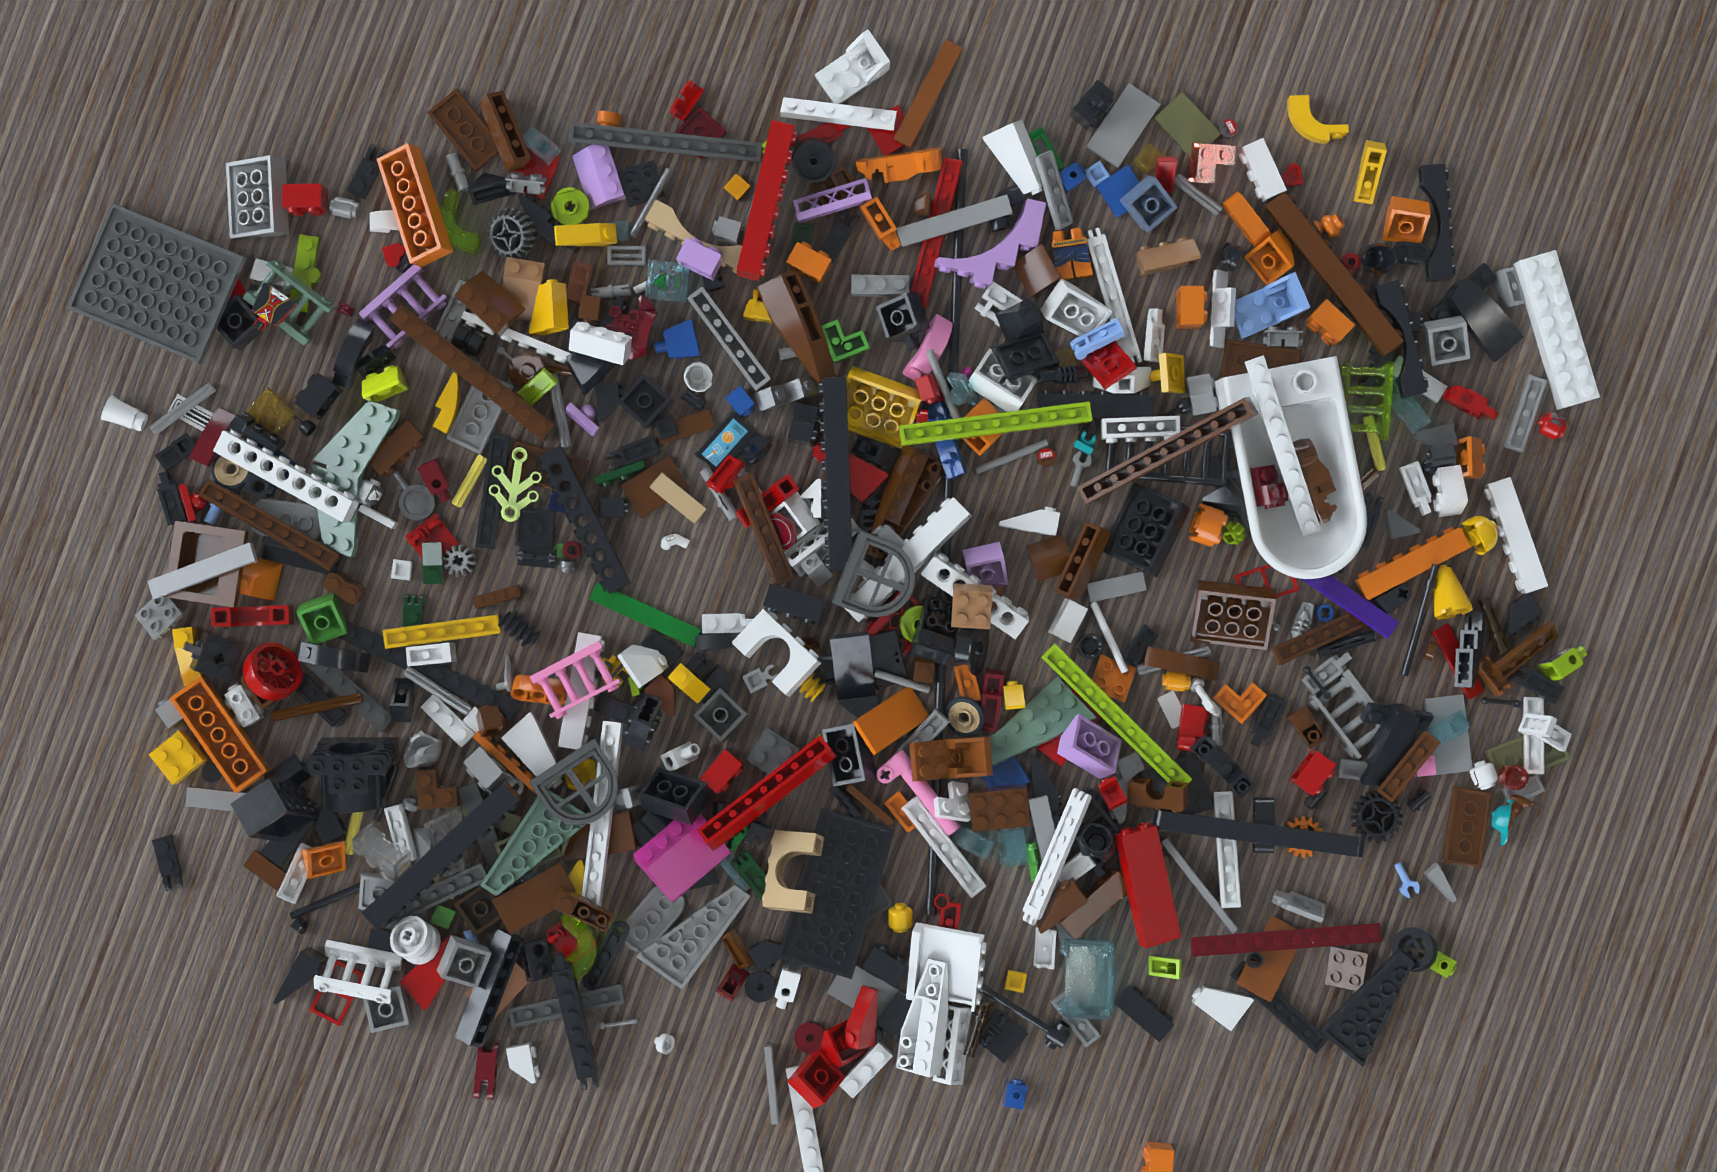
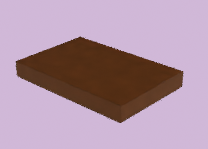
(639, 491)

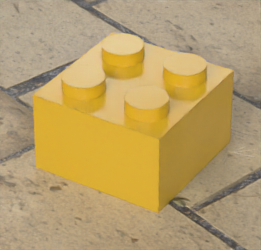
(178, 757)

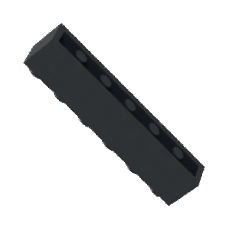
(1103, 404)
(487, 997)

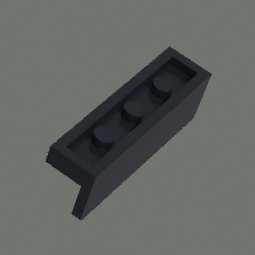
(279, 553)

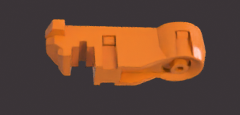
(902, 165)

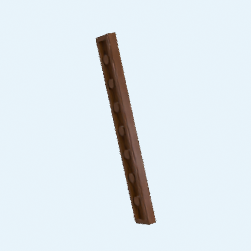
(269, 525)

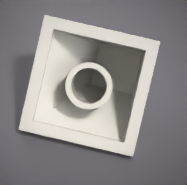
(642, 663)

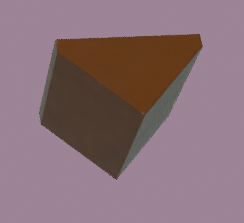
(1048, 557)

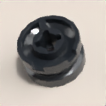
(1229, 256)

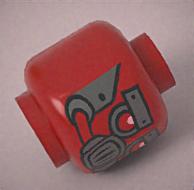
(1552, 425)

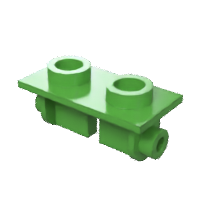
(1034, 859)

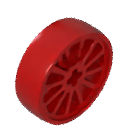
(272, 671)

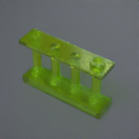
(1384, 391)

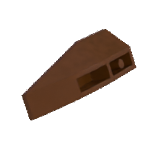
(797, 322)
(905, 492)

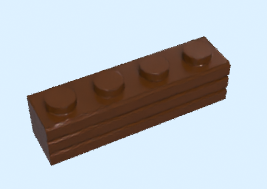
(497, 596)

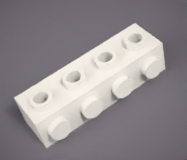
(1139, 427)

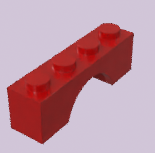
(252, 616)

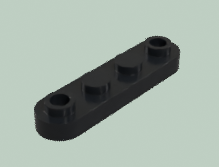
(606, 955)

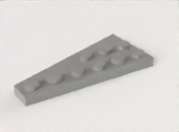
(688, 944)

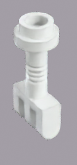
(1197, 686)

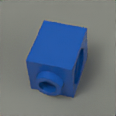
(741, 402)

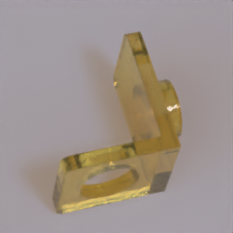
(1147, 158)

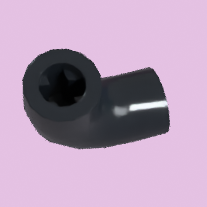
(1015, 197)

